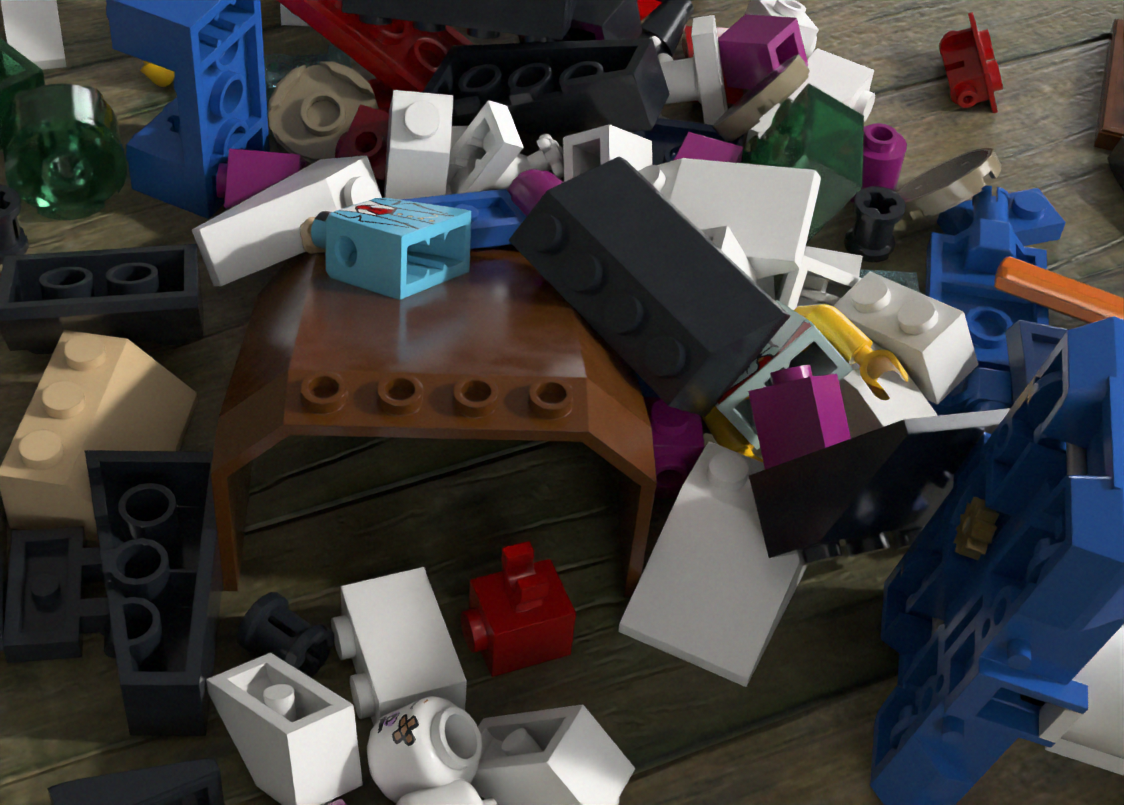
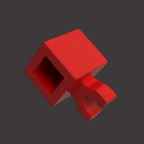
(519, 613)

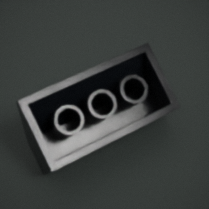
(650, 283)

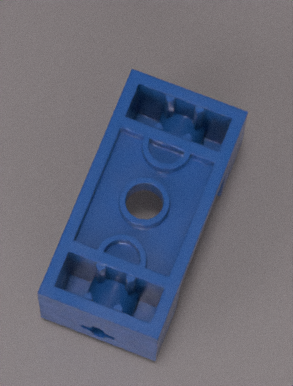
(218, 87)

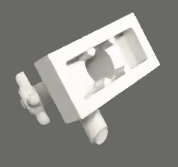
(699, 76)
(490, 155)

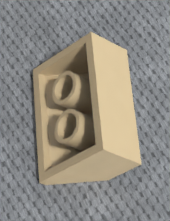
(91, 397)

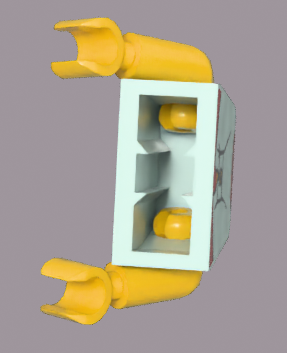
(810, 337)

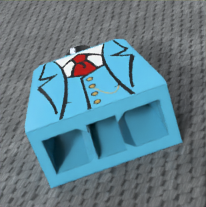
(394, 245)

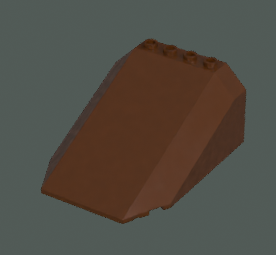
(456, 361)

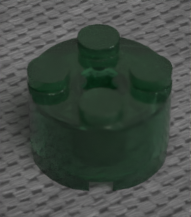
(63, 150)

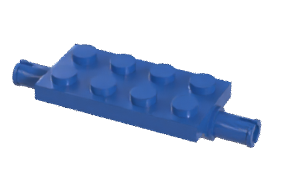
(963, 276)

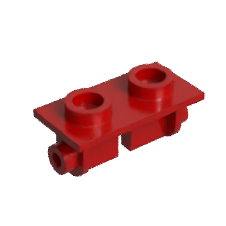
(966, 67)

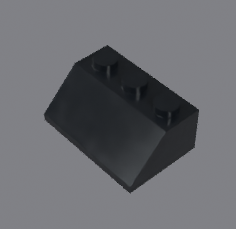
(105, 292)

